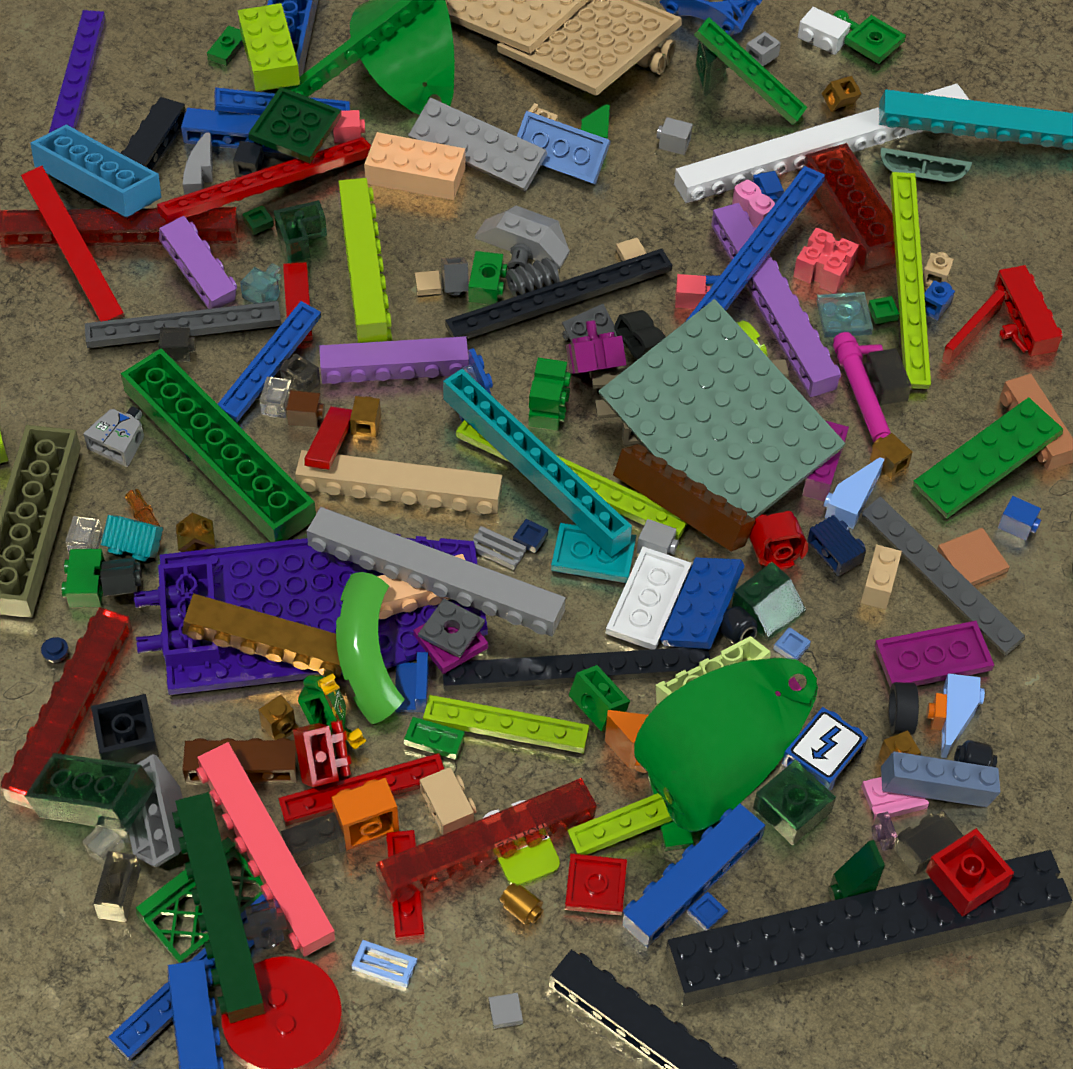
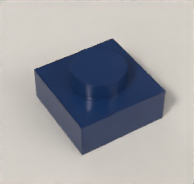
(531, 535)

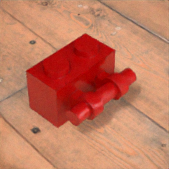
(317, 756)

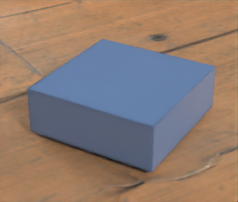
(792, 644)

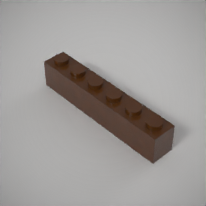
(684, 497)

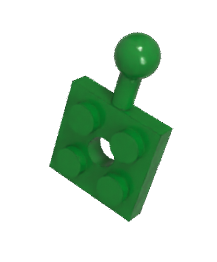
(871, 28)

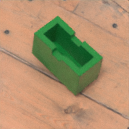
(83, 578)

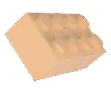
(415, 166)

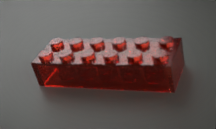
(854, 205)

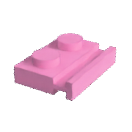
(894, 803)

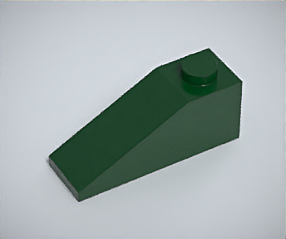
(858, 874)

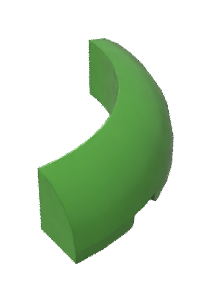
(360, 647)

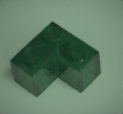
(297, 226)

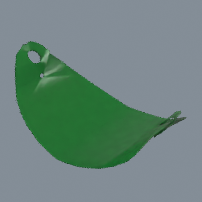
(411, 55)
(722, 736)

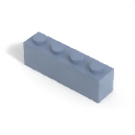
(940, 779)

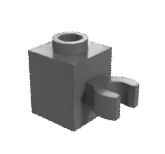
(454, 275)

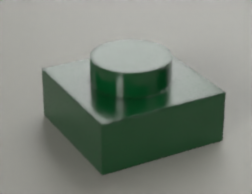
(258, 220)

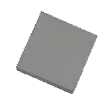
(505, 1010)

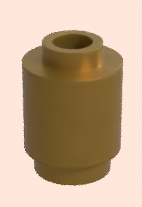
(522, 903)

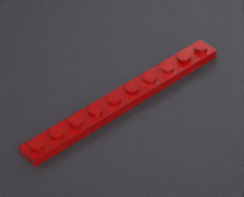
(263, 180)

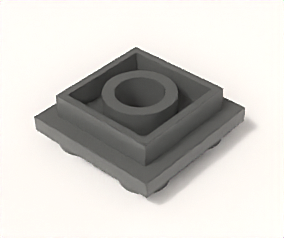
(451, 615)

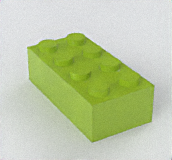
(268, 47)

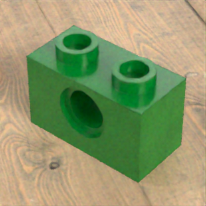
(486, 278)
(596, 695)

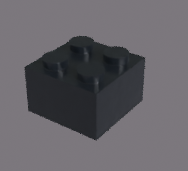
(125, 730)

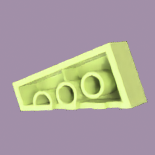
(742, 651)

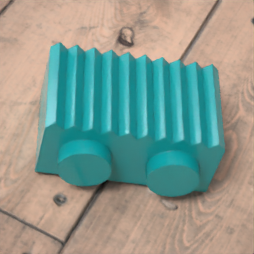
(131, 536)

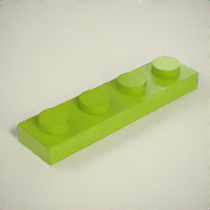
(619, 825)

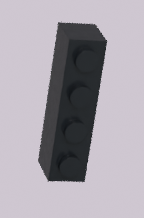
(156, 133)

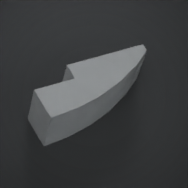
(199, 166)

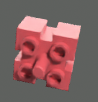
(826, 260)

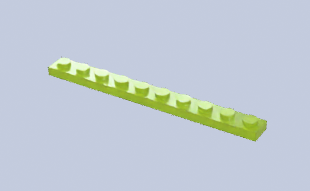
(910, 279)
(622, 499)

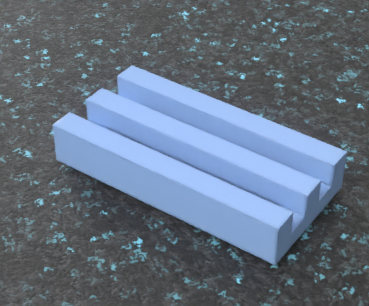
(402, 981)

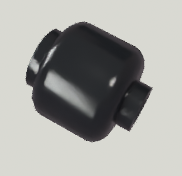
(738, 625)
(975, 753)

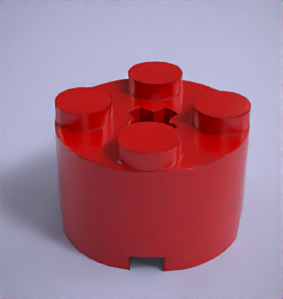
(778, 539)

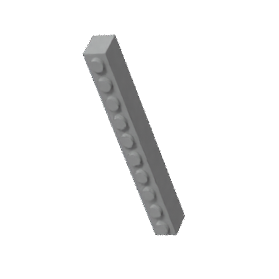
(436, 571)

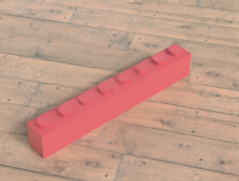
(265, 848)

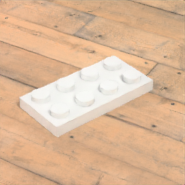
(648, 598)

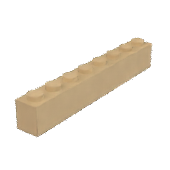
(404, 483)

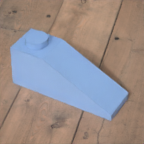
(853, 494)
(962, 702)

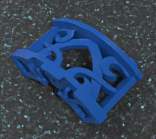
(719, 12)

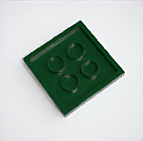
(295, 124)

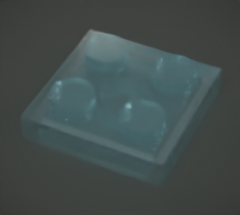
(844, 314)

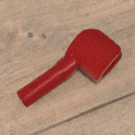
(1011, 331)

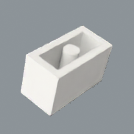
(823, 30)

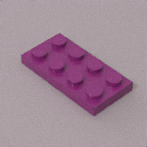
(934, 653)

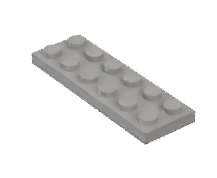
(485, 145)

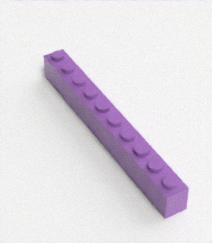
(779, 307)

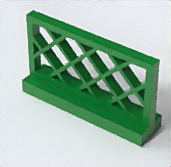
(181, 887)

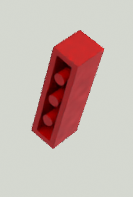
(1028, 311)

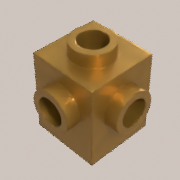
(195, 533)

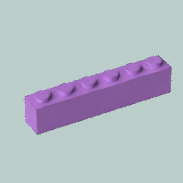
(392, 359)

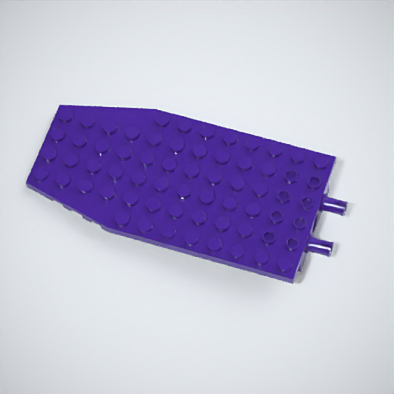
(277, 580)

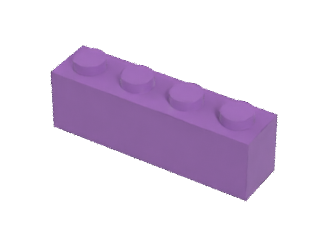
(198, 263)

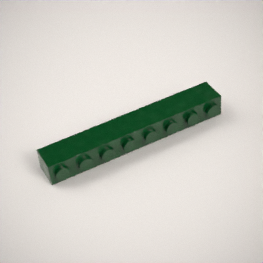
(219, 907)

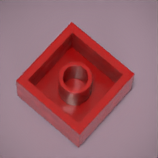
(969, 872)

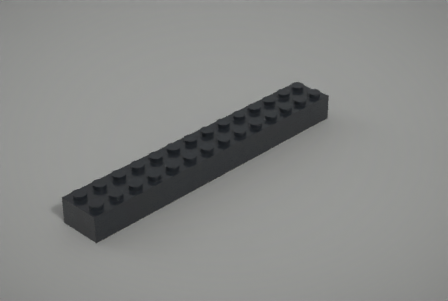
(855, 932)

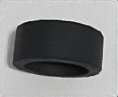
(903, 708)

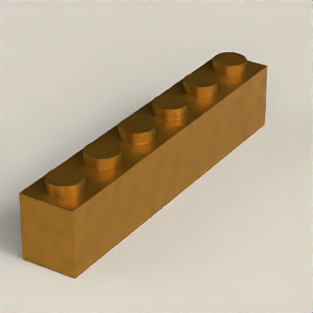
(262, 635)

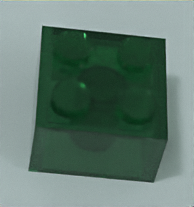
(794, 802)

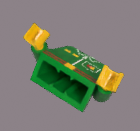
(324, 703)

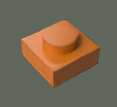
(937, 711)

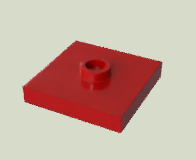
(596, 884)

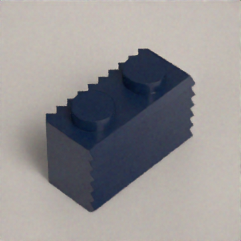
(836, 545)

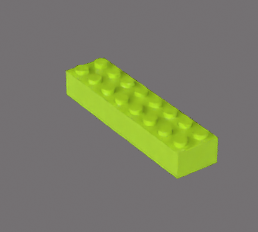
(363, 262)

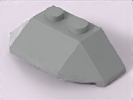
(529, 228)
(154, 831)

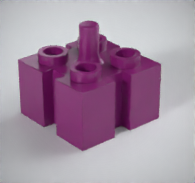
(595, 351)

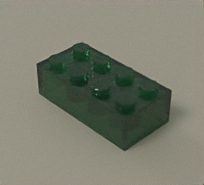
(90, 791)

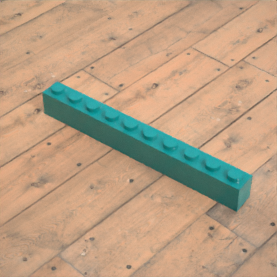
(976, 119)
(537, 463)

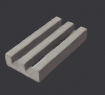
(500, 545)

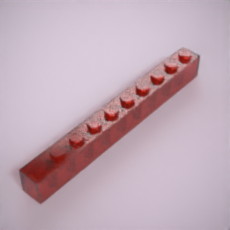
(110, 228)

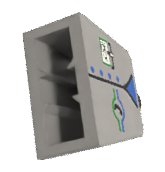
(116, 435)

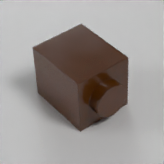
(304, 409)

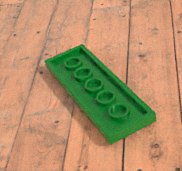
(987, 457)

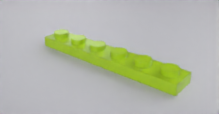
(507, 724)

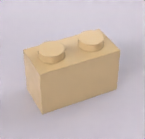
(881, 577)
(447, 800)

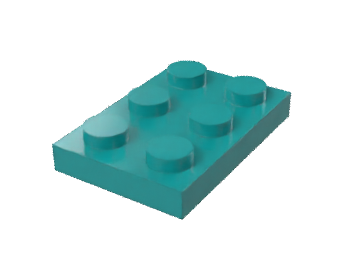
(581, 556)

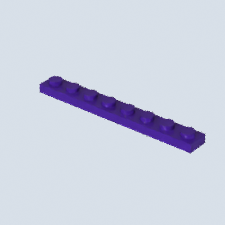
(78, 70)

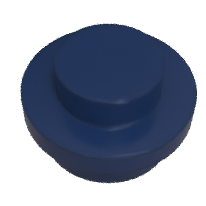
(54, 649)

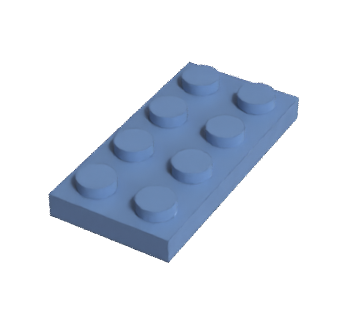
(567, 147)

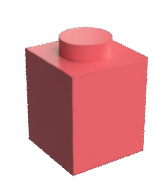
(348, 127)
(690, 290)

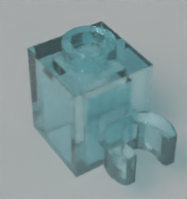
(261, 286)

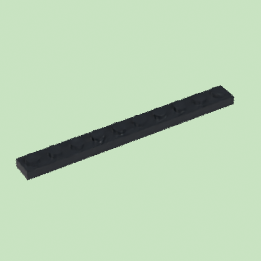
(559, 295)
(563, 668)

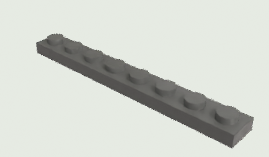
(199, 321)
(943, 576)

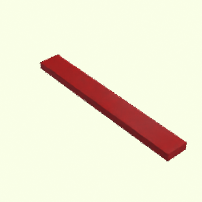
(72, 245)

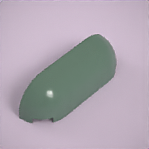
(925, 165)

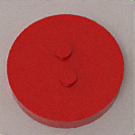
(299, 1018)

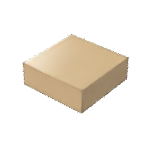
(630, 249)
(427, 283)

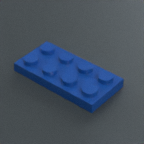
(702, 603)

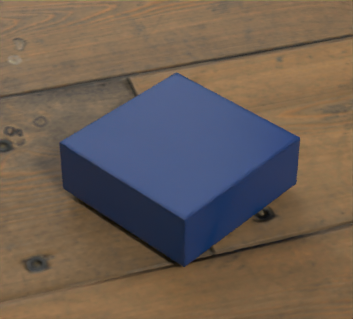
(707, 912)

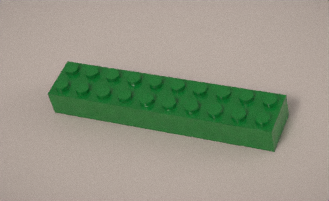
(219, 447)

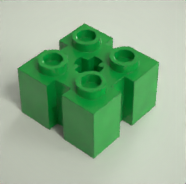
(549, 394)

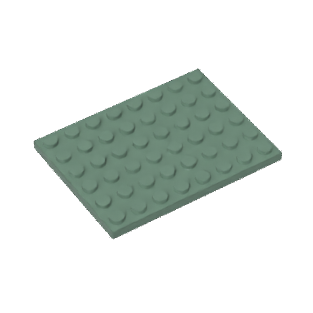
(722, 413)

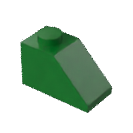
(597, 122)

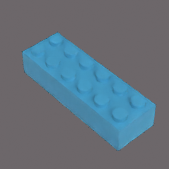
(96, 170)

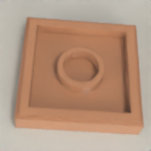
(974, 556)

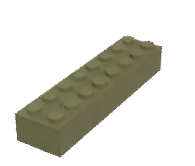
(33, 513)

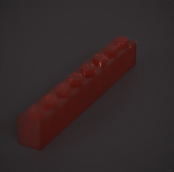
(69, 701)
(485, 841)

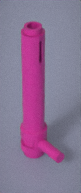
(850, 358)

